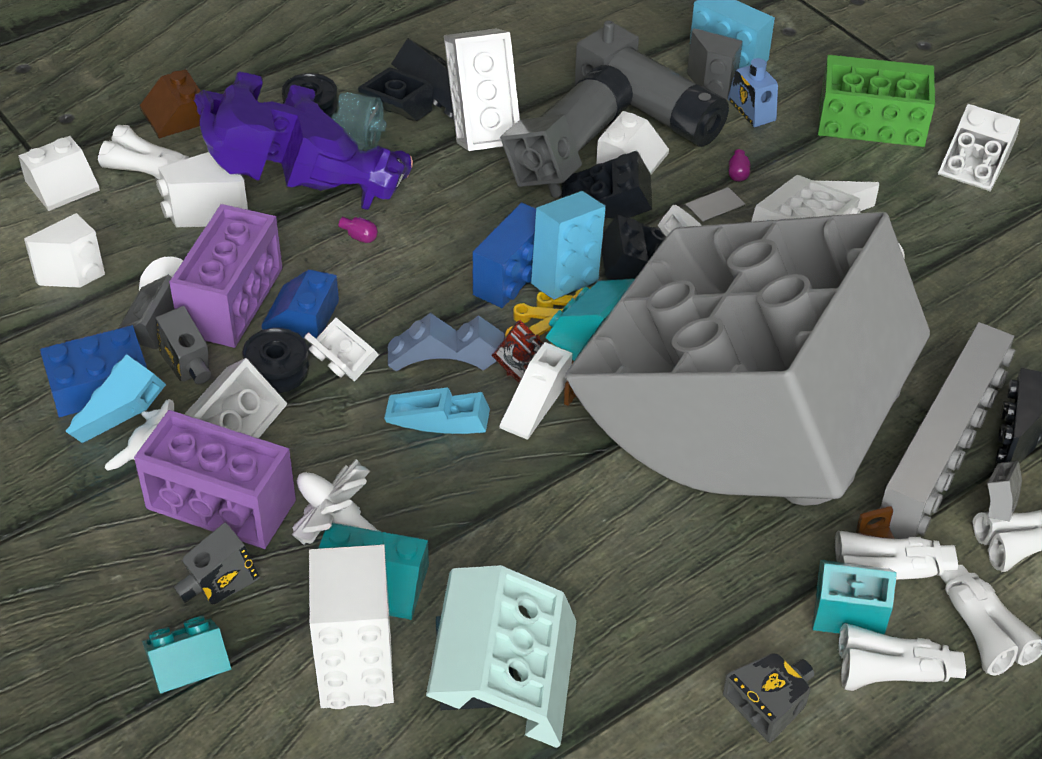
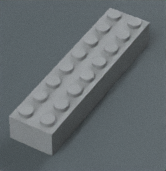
(947, 430)

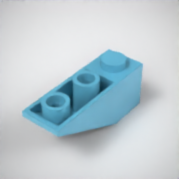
(122, 396)

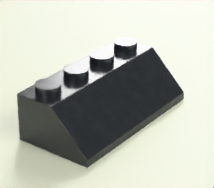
(428, 66)

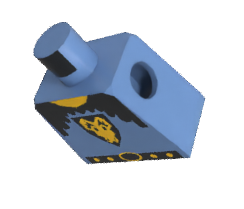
(755, 93)

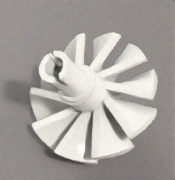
(330, 502)

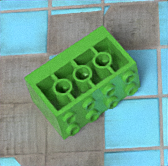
(876, 100)

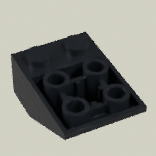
(618, 184)
(628, 247)
(1022, 417)

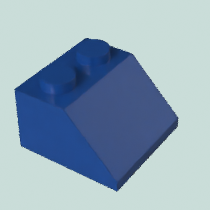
(304, 304)

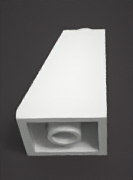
(196, 190)

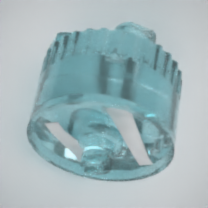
(361, 118)

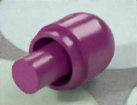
(739, 166)
(359, 229)

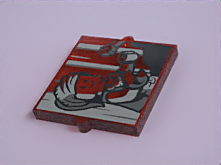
(517, 350)

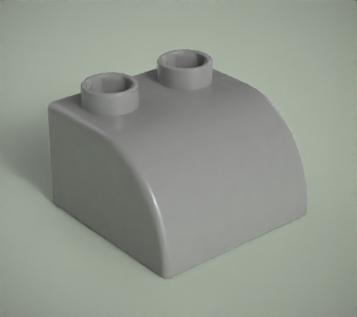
(758, 354)

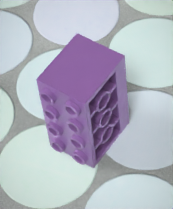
(228, 273)
(216, 477)

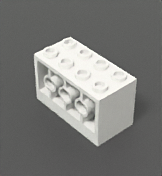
(481, 86)
(804, 199)
(350, 626)

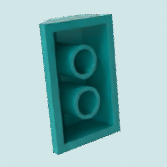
(584, 315)
(405, 562)

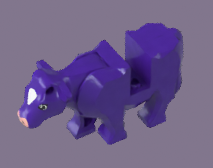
(298, 135)

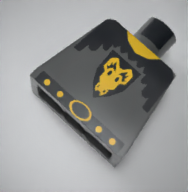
(189, 355)
(217, 567)
(769, 692)

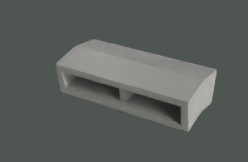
(1004, 490)

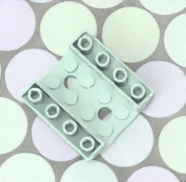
(487, 634)

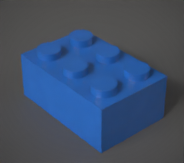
(505, 258)
(84, 365)

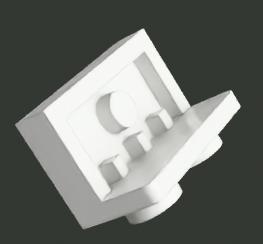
(343, 349)

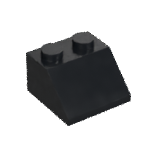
(400, 93)

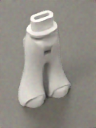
(133, 153)
(1009, 540)
(907, 556)
(996, 630)
(879, 658)

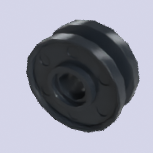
(324, 89)
(278, 357)

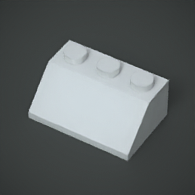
(239, 401)

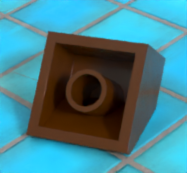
(171, 104)

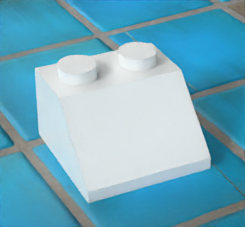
(632, 134)
(58, 173)
(65, 254)

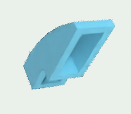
(439, 411)

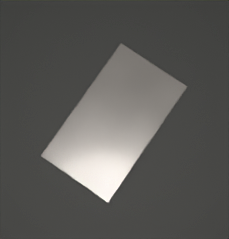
(715, 204)

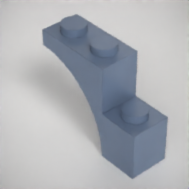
(437, 340)

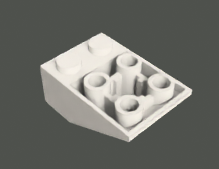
(980, 147)

